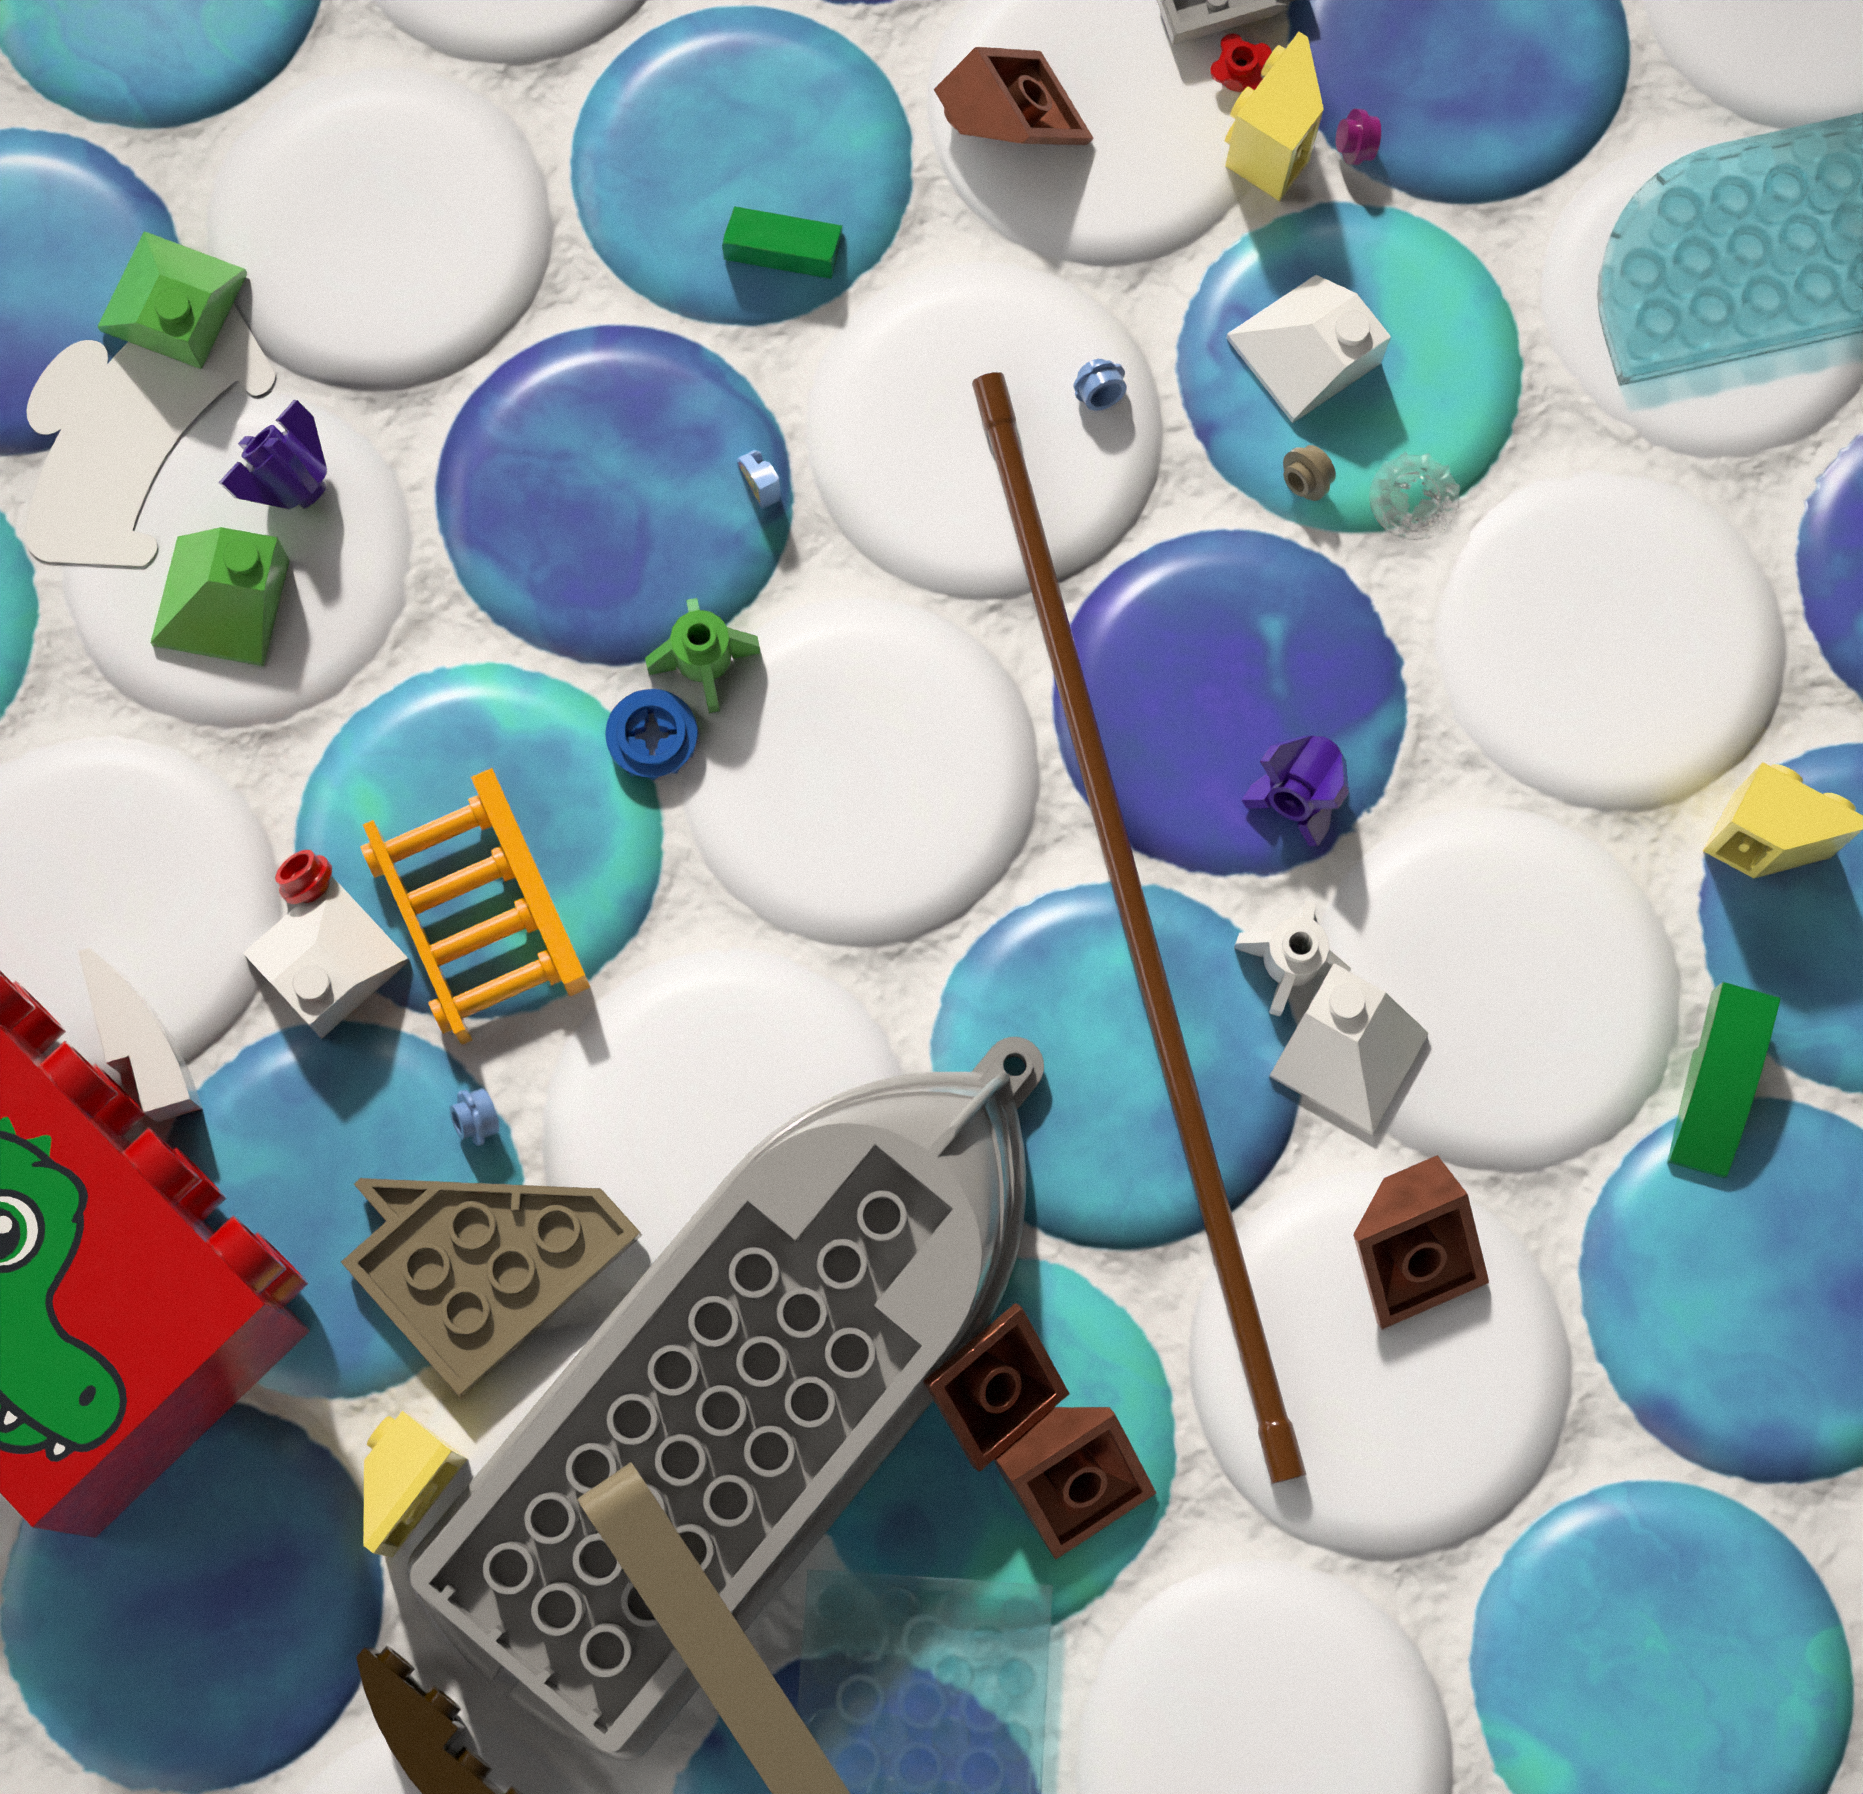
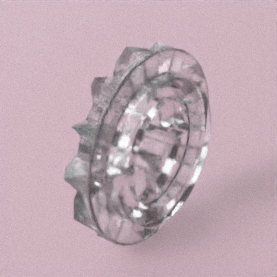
(1392, 505)

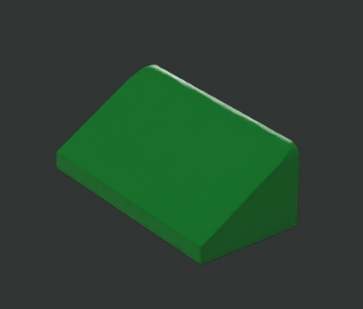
(782, 242)

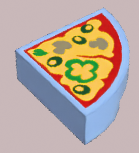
(760, 478)

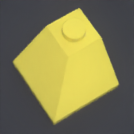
(403, 1480)

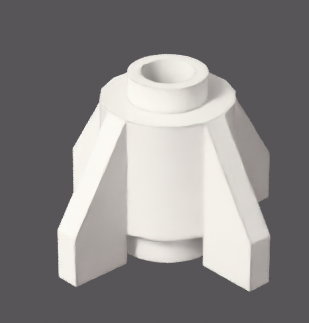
(1285, 965)

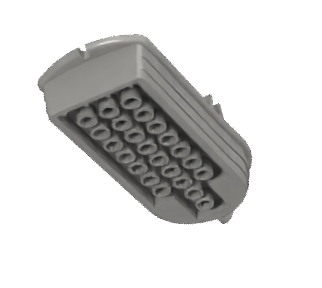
(746, 1388)

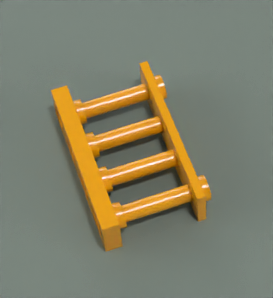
(531, 912)

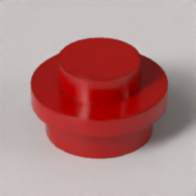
(303, 877)

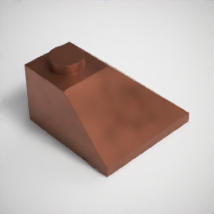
(1010, 99)
(1418, 1243)
(996, 1387)
(1074, 1475)

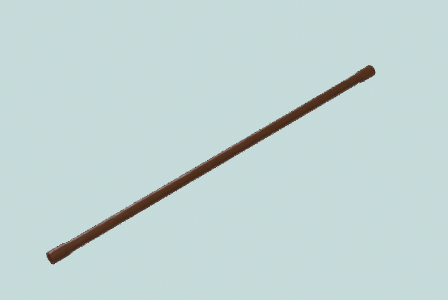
(1274, 1426)

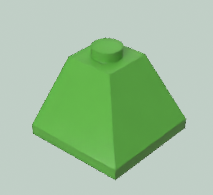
(172, 300)
(222, 595)

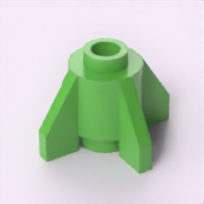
(705, 661)

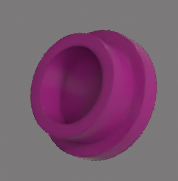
(1358, 137)

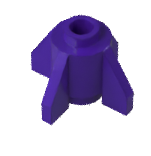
(283, 466)
(1302, 783)

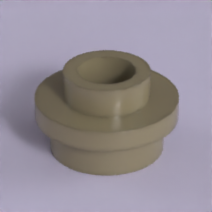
(1308, 472)

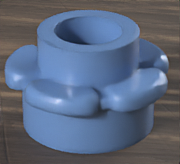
(1100, 384)
(474, 1116)

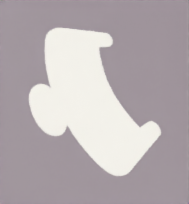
(115, 435)

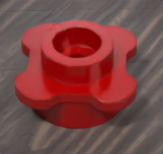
(1239, 77)

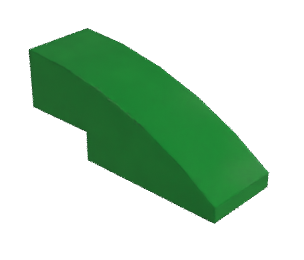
(1723, 1078)

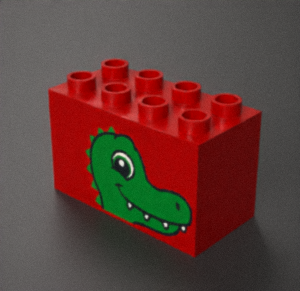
(115, 1293)

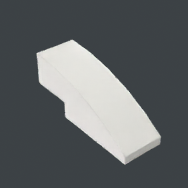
(138, 1041)

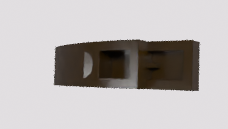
(421, 1728)

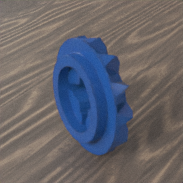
(631, 718)

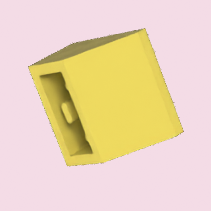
(1277, 120)
(1781, 824)

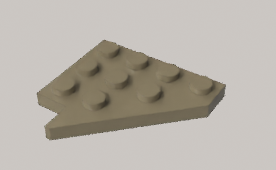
(482, 1263)

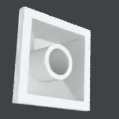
(1311, 344)
(326, 958)
(1350, 1049)

